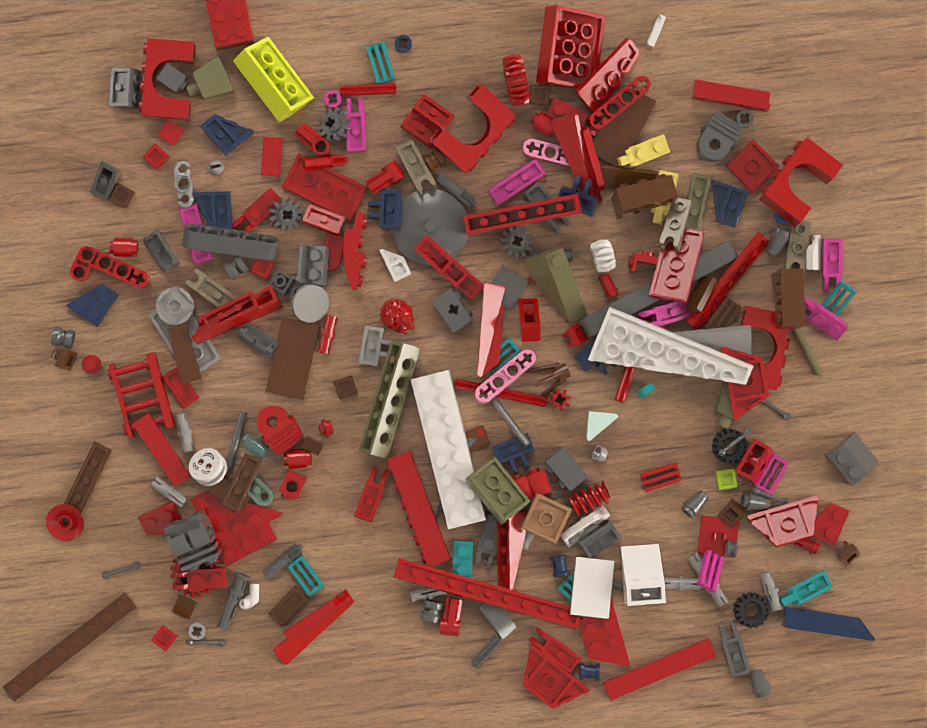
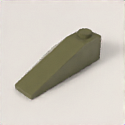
(555, 278)

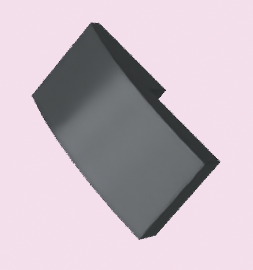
(285, 284)
(498, 619)

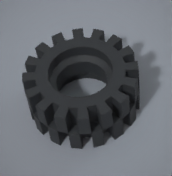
(740, 450)
(751, 621)

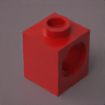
(300, 481)

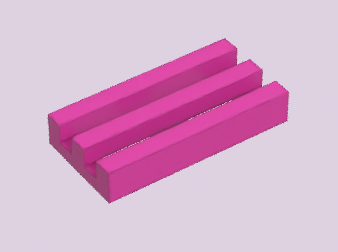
(777, 478)
(713, 572)

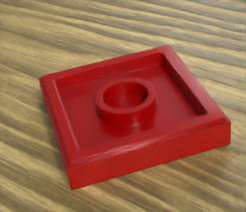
(752, 166)

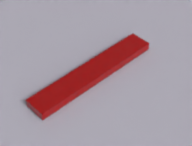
(729, 280)
(659, 669)

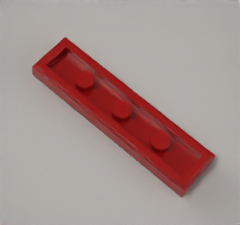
(161, 449)

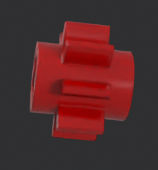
(564, 402)

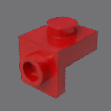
(646, 257)

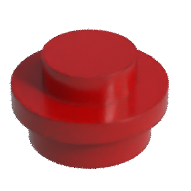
(91, 364)
(326, 428)

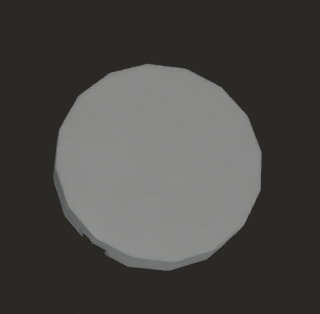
(310, 303)
(175, 306)

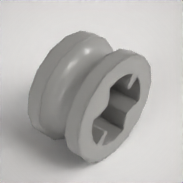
(191, 629)

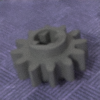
(334, 124)
(285, 206)
(510, 238)

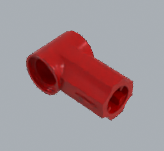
(312, 139)
(388, 176)
(450, 621)

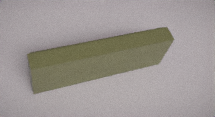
(698, 195)

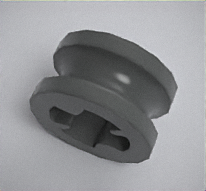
(750, 118)
(730, 548)

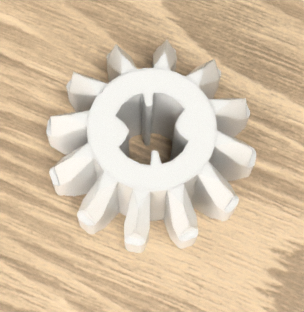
(602, 255)

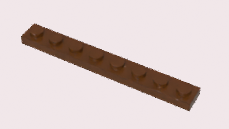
(69, 646)

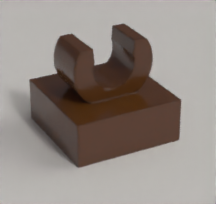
(64, 358)
(848, 554)

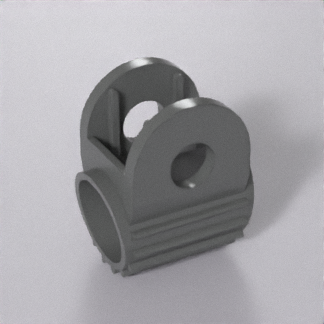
(721, 131)

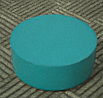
(646, 390)

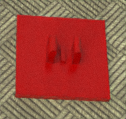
(714, 534)

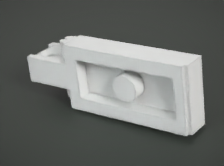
(585, 526)

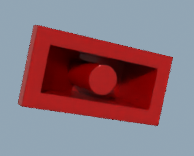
(529, 320)

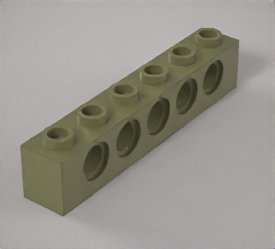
(389, 399)

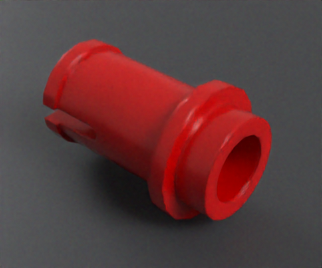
(608, 286)
(809, 545)

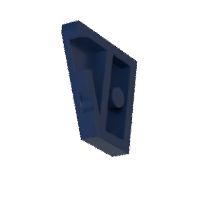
(225, 134)
(728, 203)
(216, 208)
(94, 304)

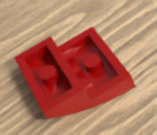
(426, 120)

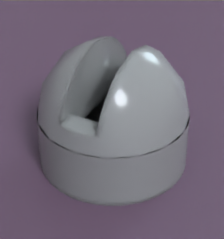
(216, 171)
(600, 454)

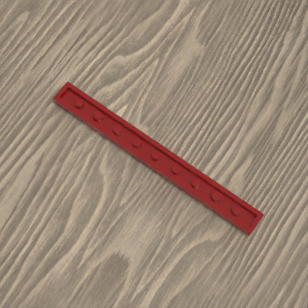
(485, 593)

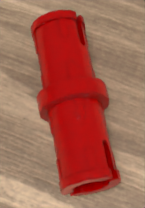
(327, 334)

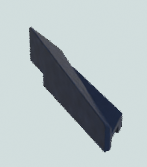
(826, 623)

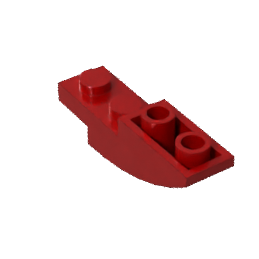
(354, 259)

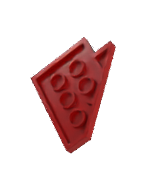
(237, 533)

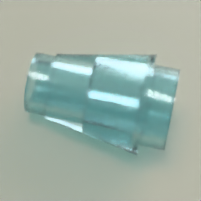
(256, 446)

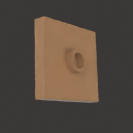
(546, 518)

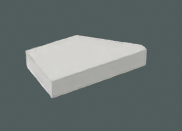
(655, 32)
(813, 254)
(396, 265)

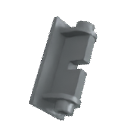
(258, 340)

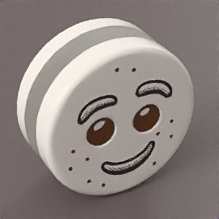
(208, 467)

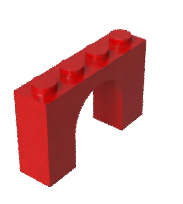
(159, 53)
(497, 118)
(778, 194)
(765, 320)

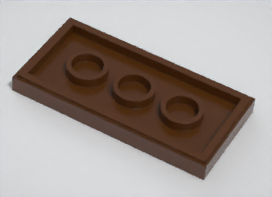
(624, 129)
(292, 358)

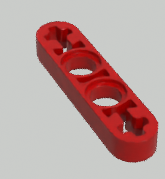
(618, 101)

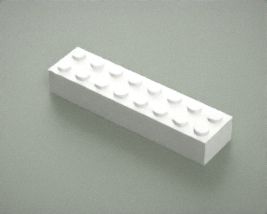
(448, 448)

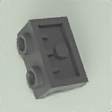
(125, 87)
(312, 265)

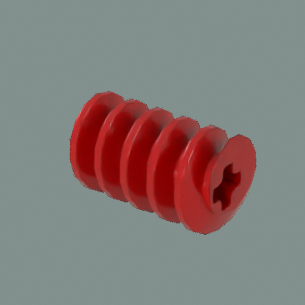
(590, 498)

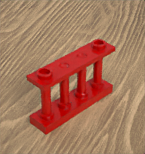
(155, 381)

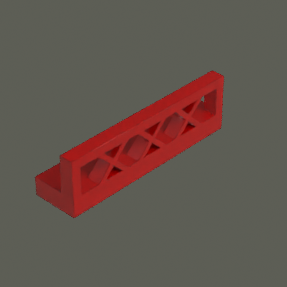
(731, 95)

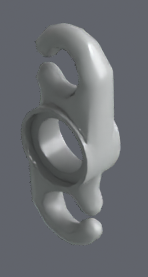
(178, 176)

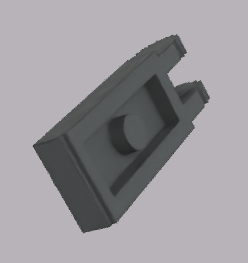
(537, 193)
(488, 541)
(734, 651)

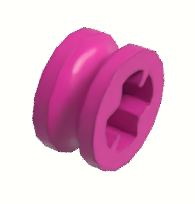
(338, 98)

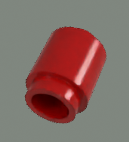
(542, 124)
(124, 247)
(297, 458)

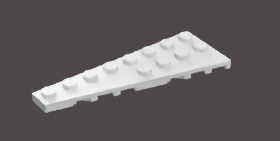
(644, 345)

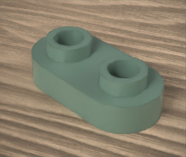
(257, 489)

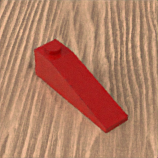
(509, 548)

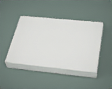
(592, 587)

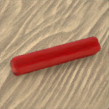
(368, 89)

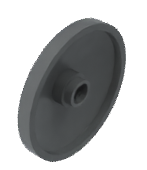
(434, 215)

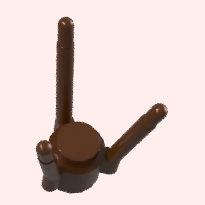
(559, 373)

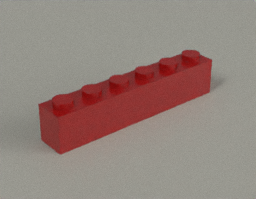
(522, 214)
(419, 509)

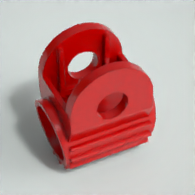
(284, 434)

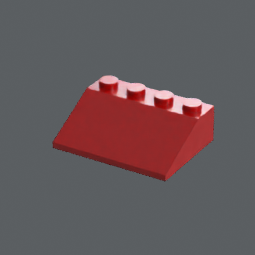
(569, 46)

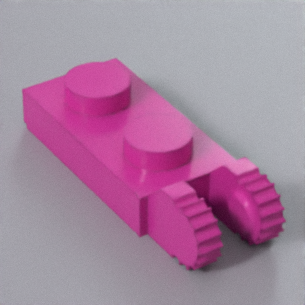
(357, 134)
(832, 261)
(666, 313)
(824, 319)

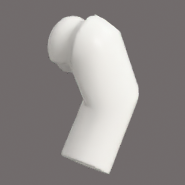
(251, 599)

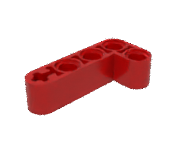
(113, 269)

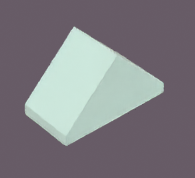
(597, 422)

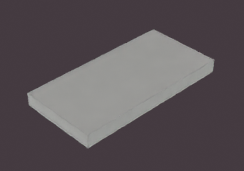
(733, 337)
(205, 352)

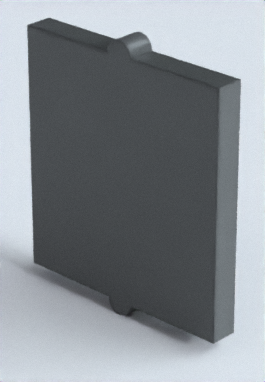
(513, 285)

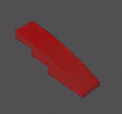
(449, 267)

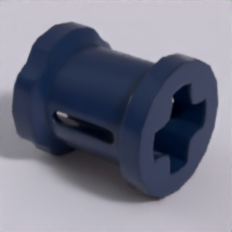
(559, 565)
(589, 671)

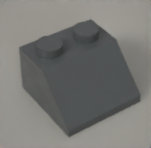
(852, 459)

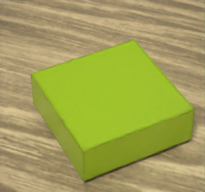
(726, 479)

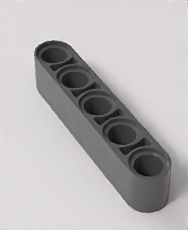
(230, 242)

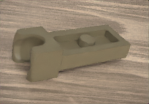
(415, 166)
(675, 223)
(797, 245)
(210, 289)

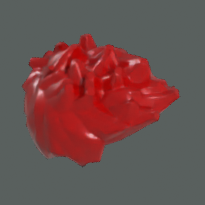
(397, 316)

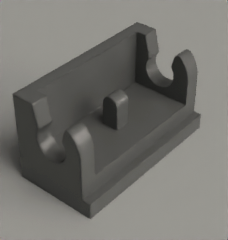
(160, 251)
(599, 539)

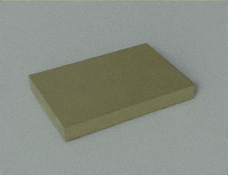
(498, 490)

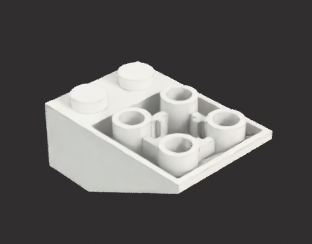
(642, 575)

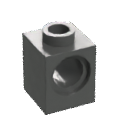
(172, 79)

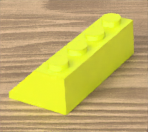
(273, 79)

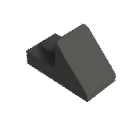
(105, 180)

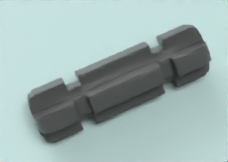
(486, 652)

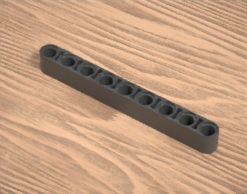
(640, 298)

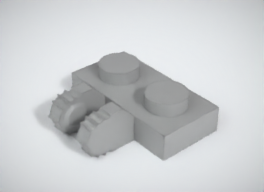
(371, 345)

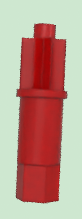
(324, 161)

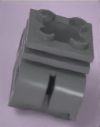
(192, 541)

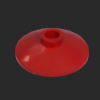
(59, 528)

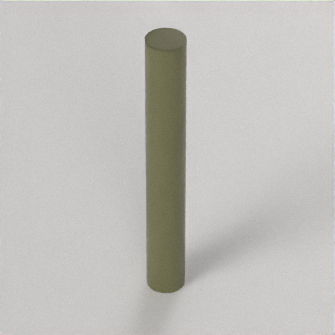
(807, 351)

